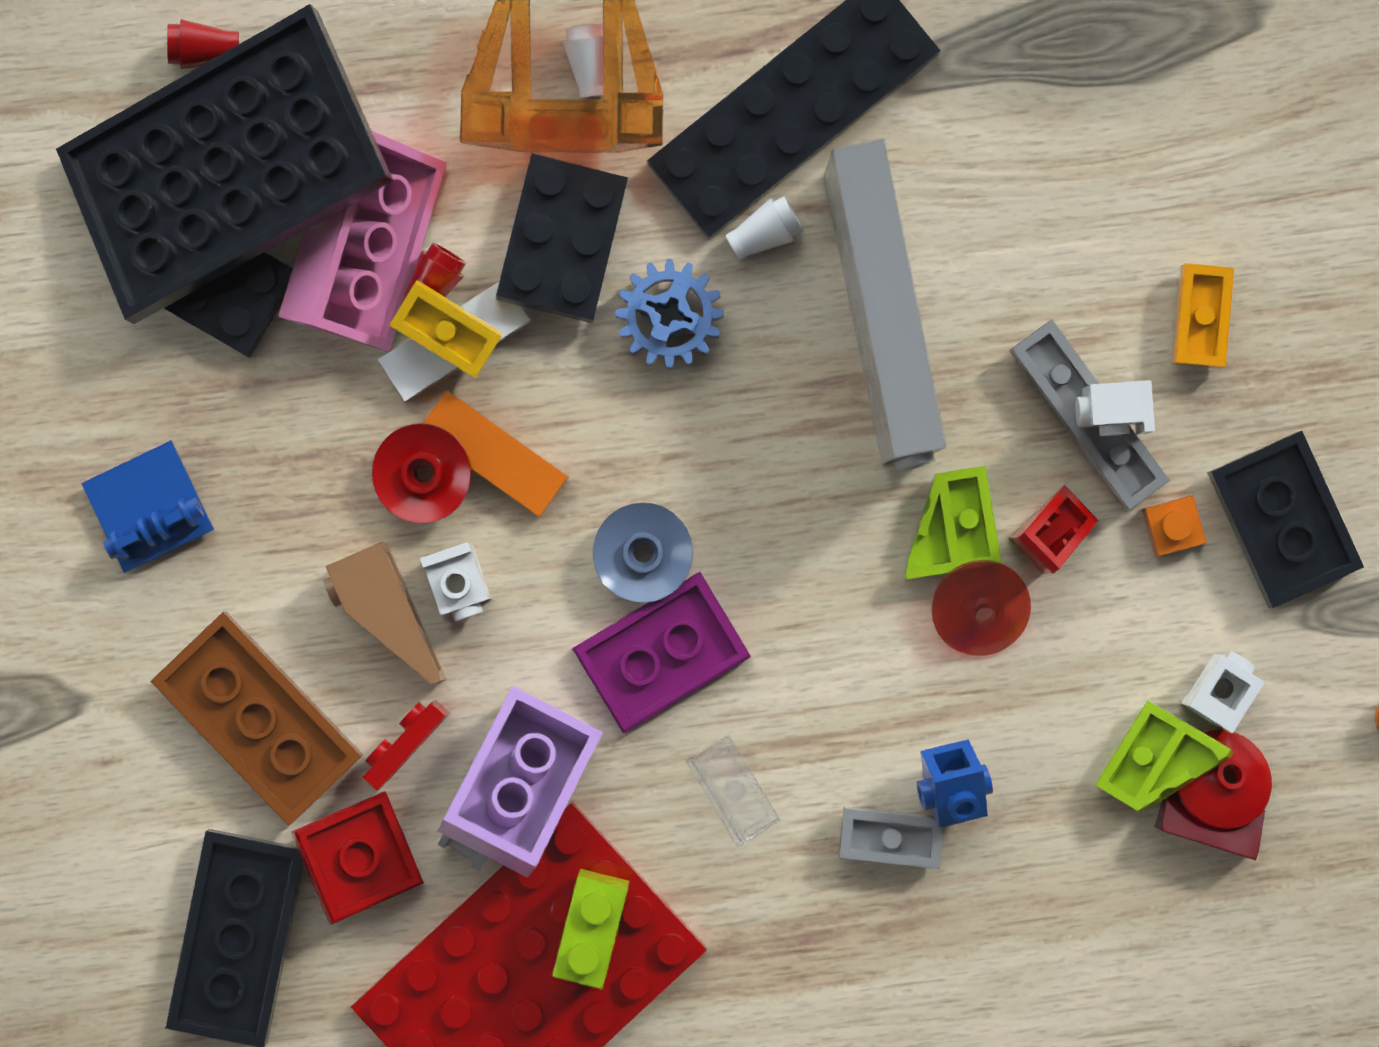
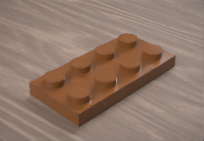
(257, 718)

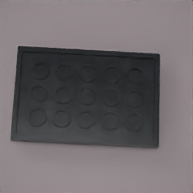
(223, 164)

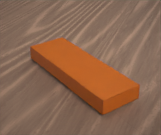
(499, 455)

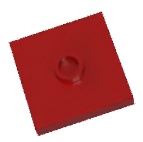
(357, 857)

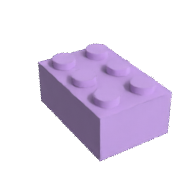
(520, 782)

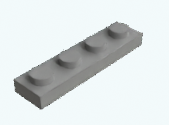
(1060, 378)

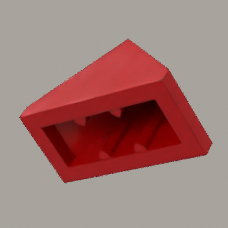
(1054, 531)

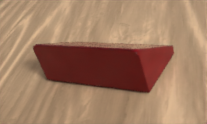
(1178, 821)

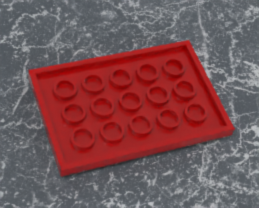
(493, 959)

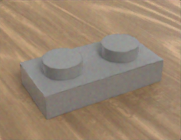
(890, 838)

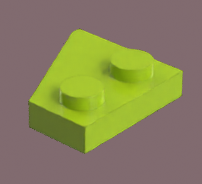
(954, 524)
(1159, 759)

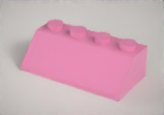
(362, 258)

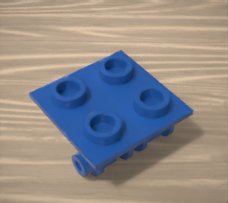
(147, 507)

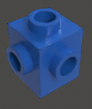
(959, 792)

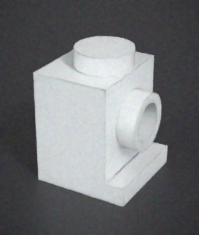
(1116, 407)
(462, 561)
(1243, 688)

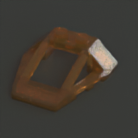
(562, 125)

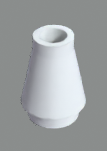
(585, 57)
(765, 229)

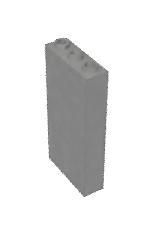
(883, 305)

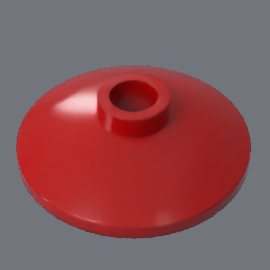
(397, 478)
(1226, 804)

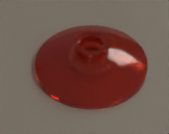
(975, 587)

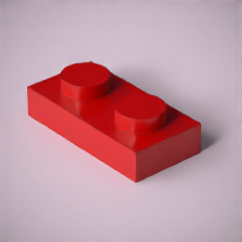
(389, 757)

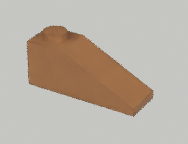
(379, 601)

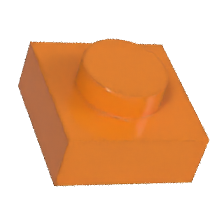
(1174, 525)

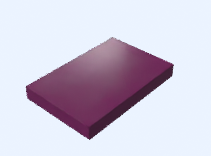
(661, 653)

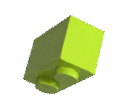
(591, 928)

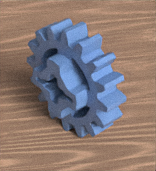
(660, 334)

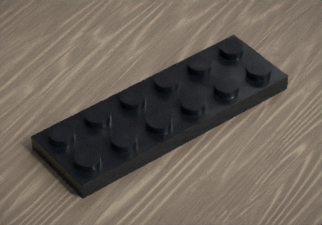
(791, 109)

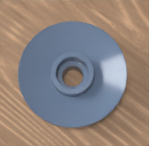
(615, 552)

